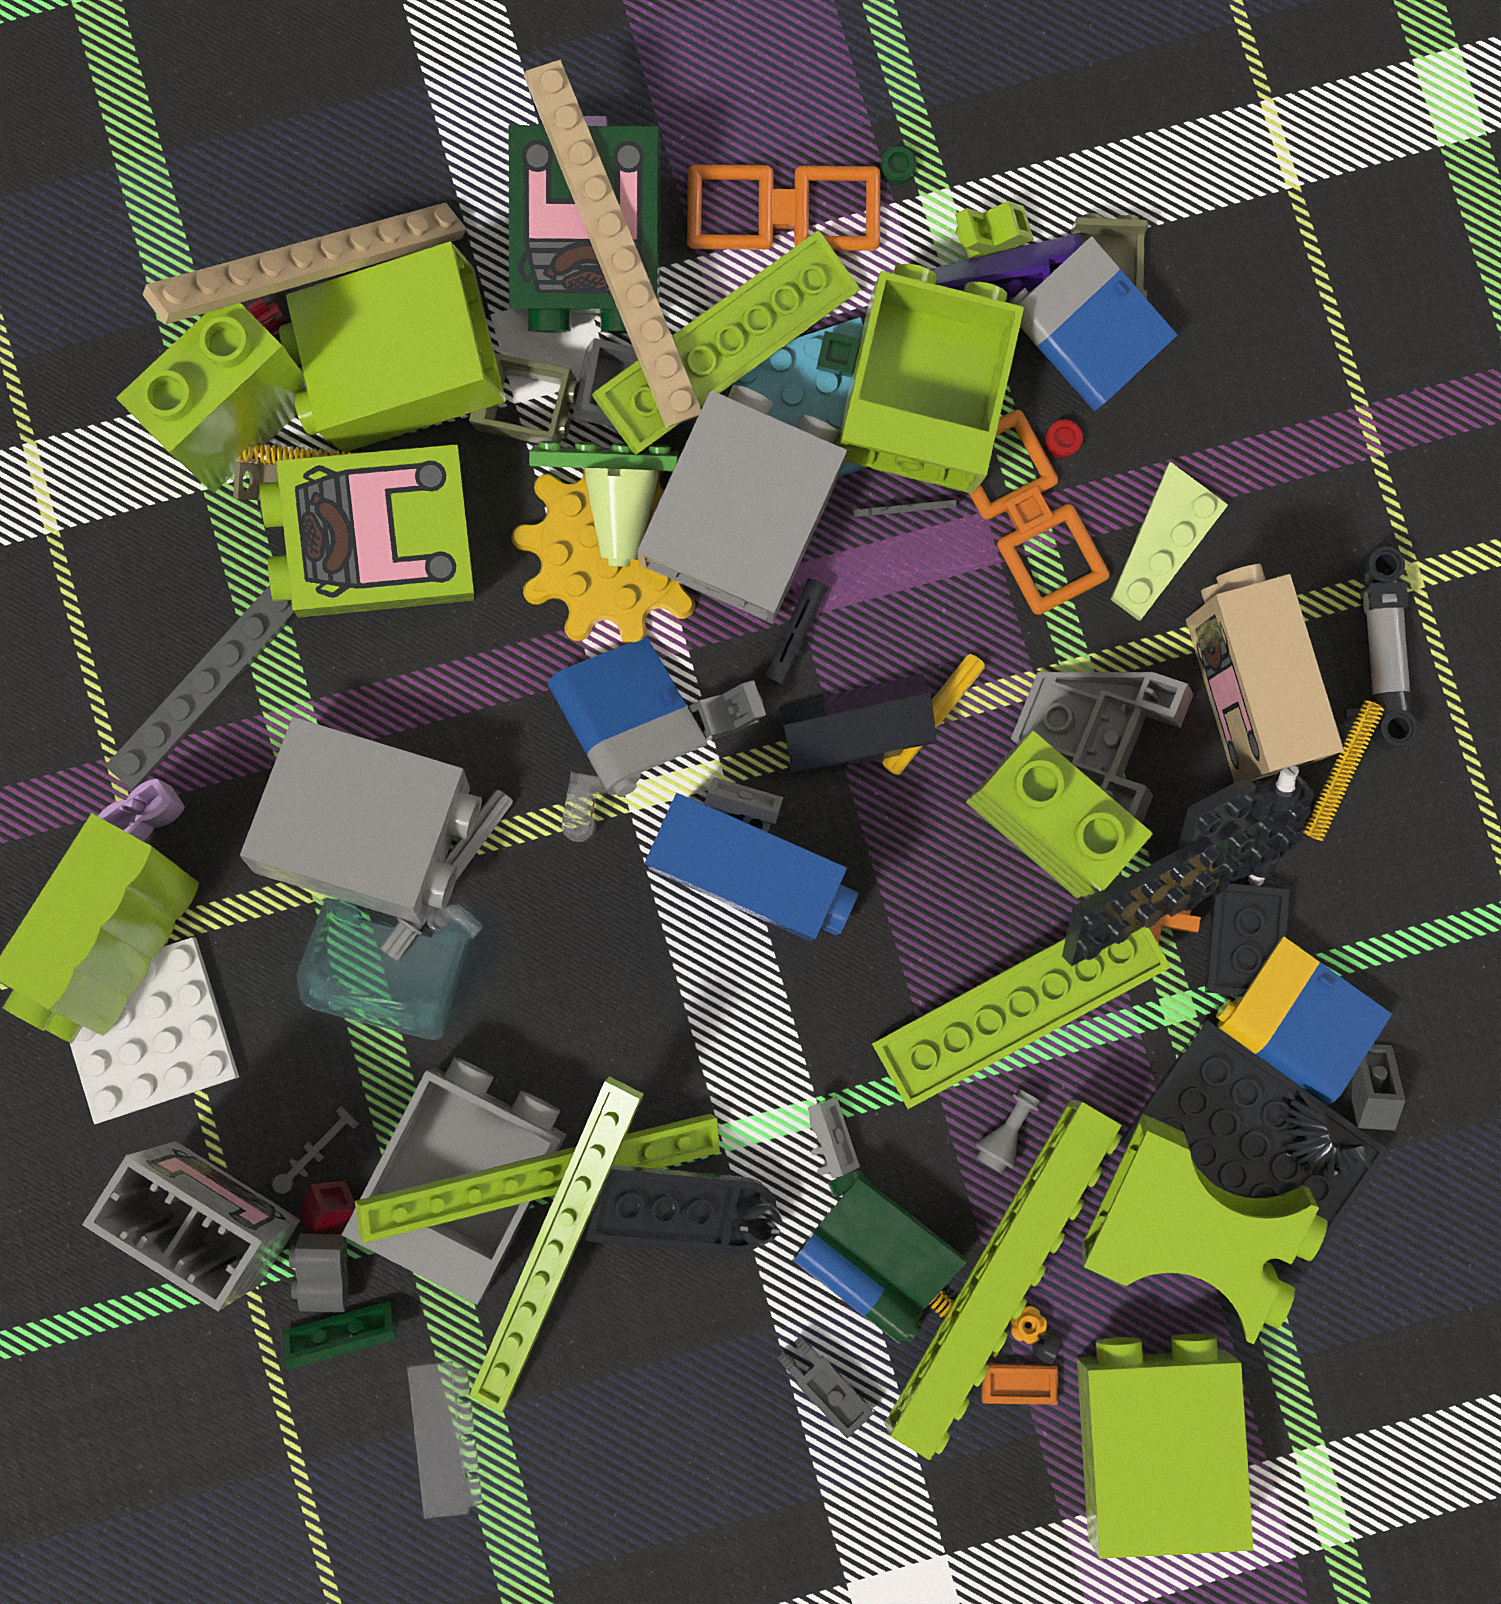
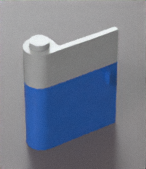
(1093, 324)

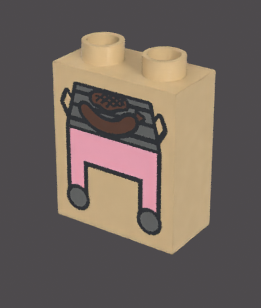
(1262, 674)

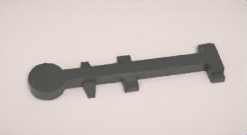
(904, 508)
(284, 1182)

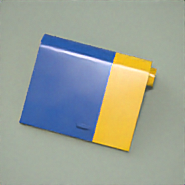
(1304, 1021)

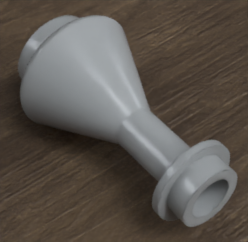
(1000, 1146)

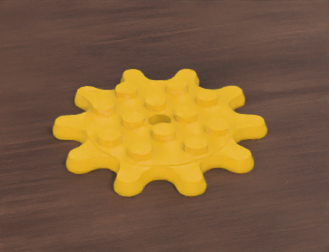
(583, 579)

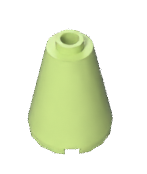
(620, 510)

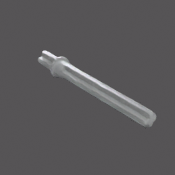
(460, 857)

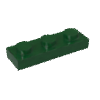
(339, 1335)

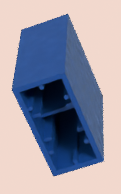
(750, 870)

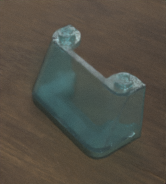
(358, 981)

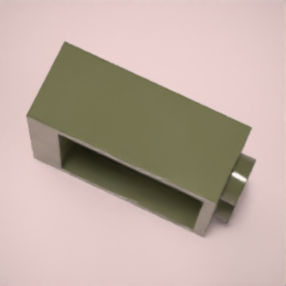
(560, 424)

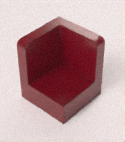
(327, 1208)

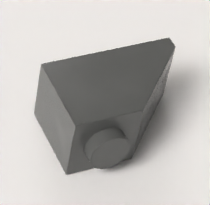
(1378, 1090)

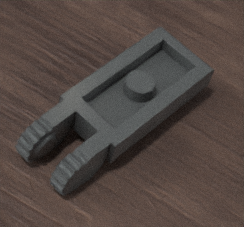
(828, 1390)

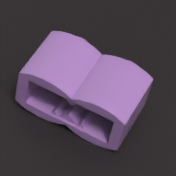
(147, 807)

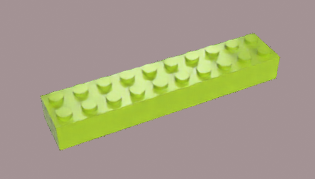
(1001, 1279)

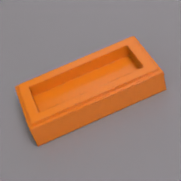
(1020, 1384)

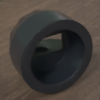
(1047, 1347)

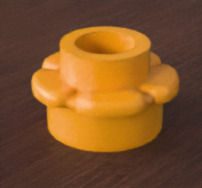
(1038, 1322)

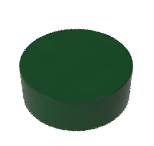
(898, 165)
(841, 1184)

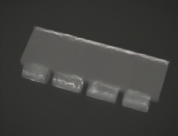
(438, 1432)

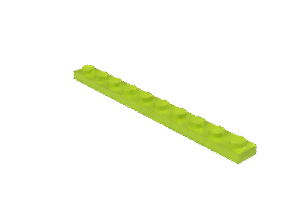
(523, 1180)
(556, 1243)

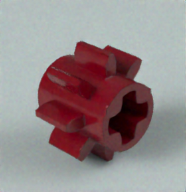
(269, 316)

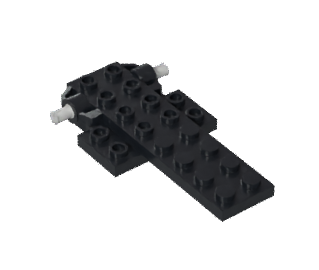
(1222, 840)

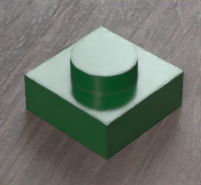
(838, 354)

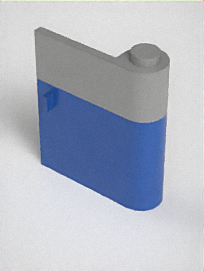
(626, 714)

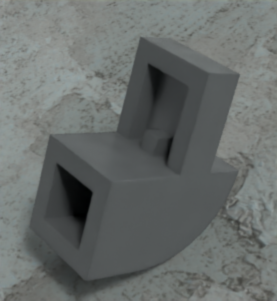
(729, 711)

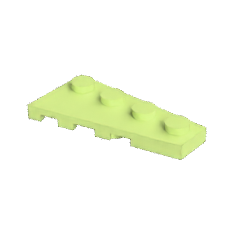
(1171, 531)

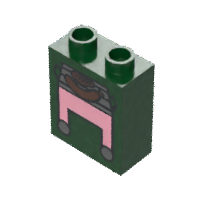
(549, 249)

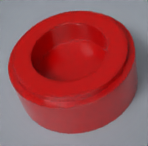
(1063, 438)

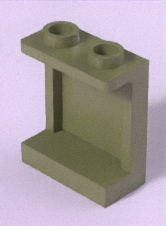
(1120, 239)

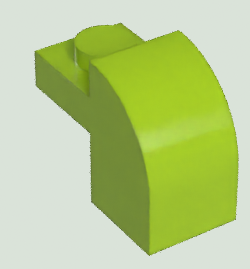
(994, 230)

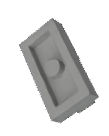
(739, 799)
(832, 1133)

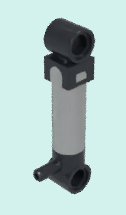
(1384, 606)

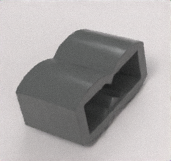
(320, 1272)

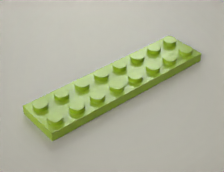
(735, 335)
(1011, 1013)

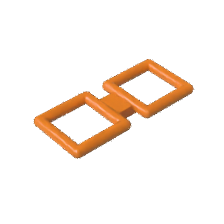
(782, 206)
(1032, 517)

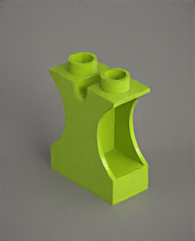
(1175, 1220)

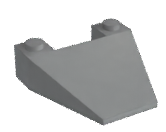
(1097, 721)

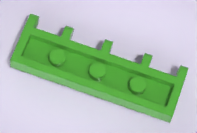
(586, 455)

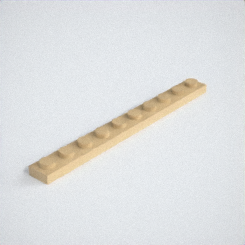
(612, 243)
(301, 263)

